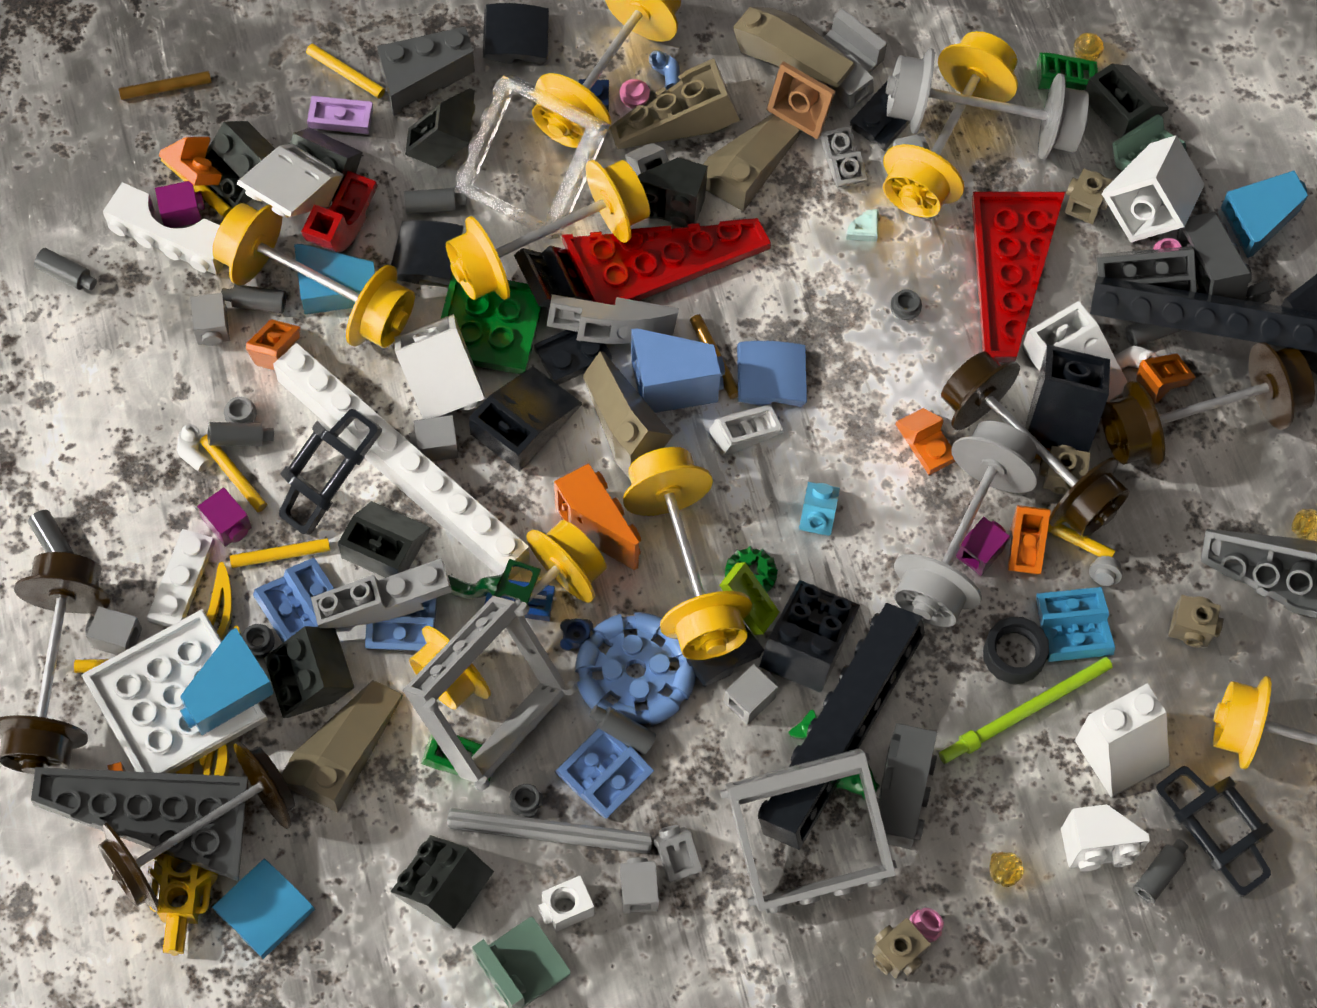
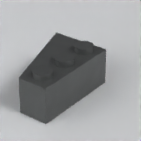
(423, 64)
(1217, 259)
(1156, 267)
(904, 784)

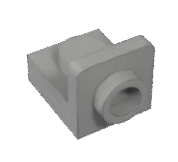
(677, 852)

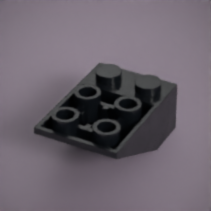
(522, 417)
(809, 636)

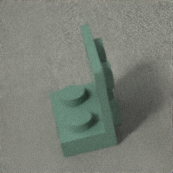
(521, 964)

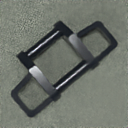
(352, 457)
(1219, 859)

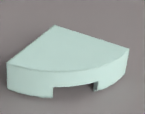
(864, 227)

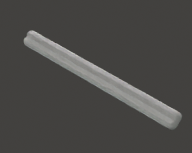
(549, 830)

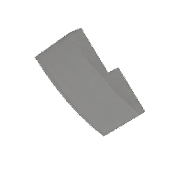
(842, 157)

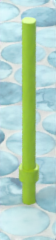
(972, 740)

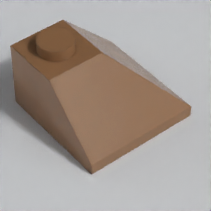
(800, 100)

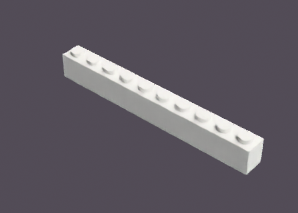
(403, 463)

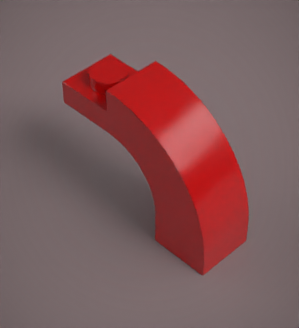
(344, 219)

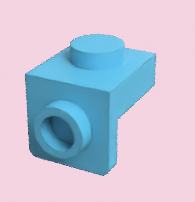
(819, 508)

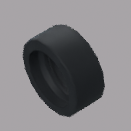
(1026, 628)

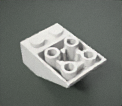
(291, 181)
(1078, 332)

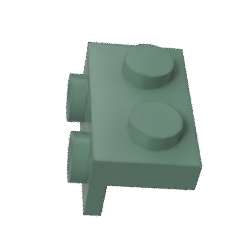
(1135, 141)

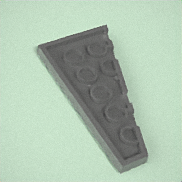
(152, 809)

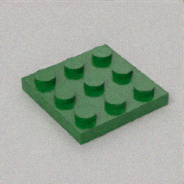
(496, 329)

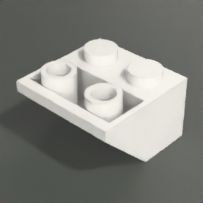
(1100, 837)

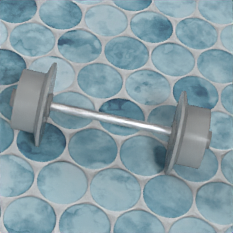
(1061, 120)
(998, 459)

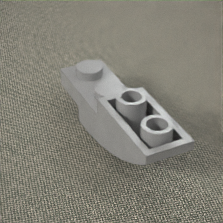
(608, 322)
(381, 600)

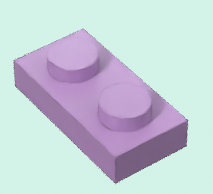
(340, 114)

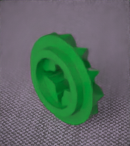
(765, 565)

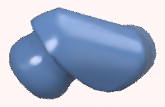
(666, 66)

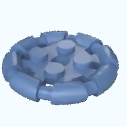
(634, 650)

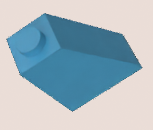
(1263, 209)
(342, 268)
(224, 685)

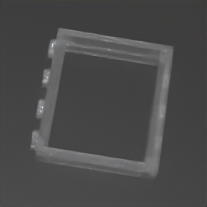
(575, 175)

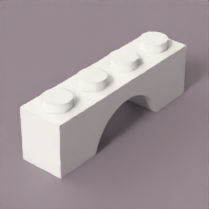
(132, 214)

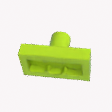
(763, 609)

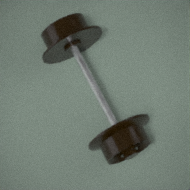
(1278, 381)
(979, 388)
(62, 585)

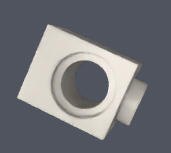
(575, 891)

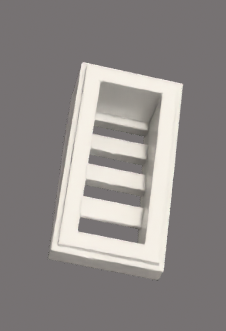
(728, 438)

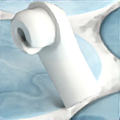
(1133, 356)
(188, 448)

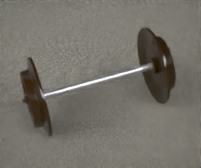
(265, 782)

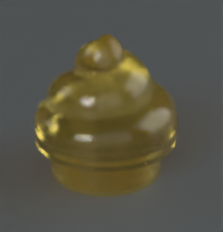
(1088, 47)
(1305, 524)
(1005, 868)

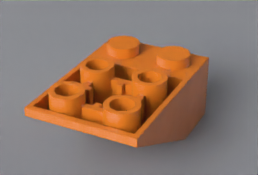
(587, 505)

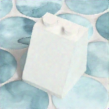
(1155, 190)
(439, 368)
(1126, 740)

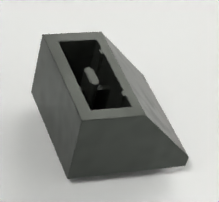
(1123, 98)
(442, 130)
(329, 151)
(234, 153)
(675, 191)
(382, 540)
(308, 671)
(442, 881)

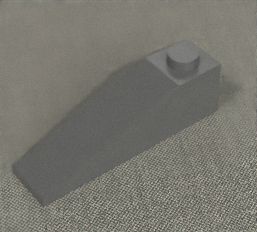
(1270, 564)

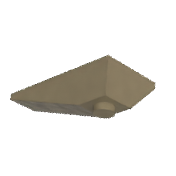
(785, 37)
(688, 109)
(746, 163)
(624, 415)
(336, 753)

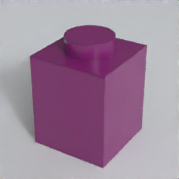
(179, 204)
(224, 517)
(983, 545)

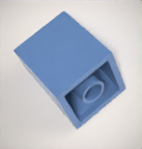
(675, 370)

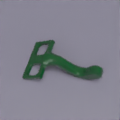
(497, 585)

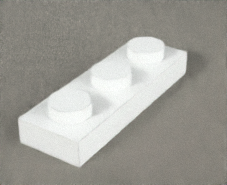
(181, 578)

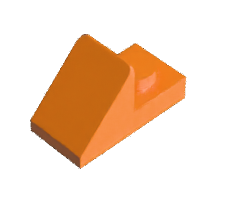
(188, 159)
(272, 342)
(1162, 374)
(926, 439)
(1028, 539)

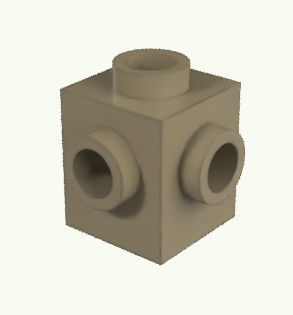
(1087, 196)
(1073, 460)
(1196, 621)
(904, 938)

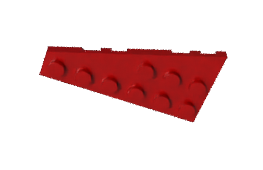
(1011, 251)
(660, 257)

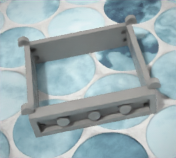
(456, 658)
(796, 778)

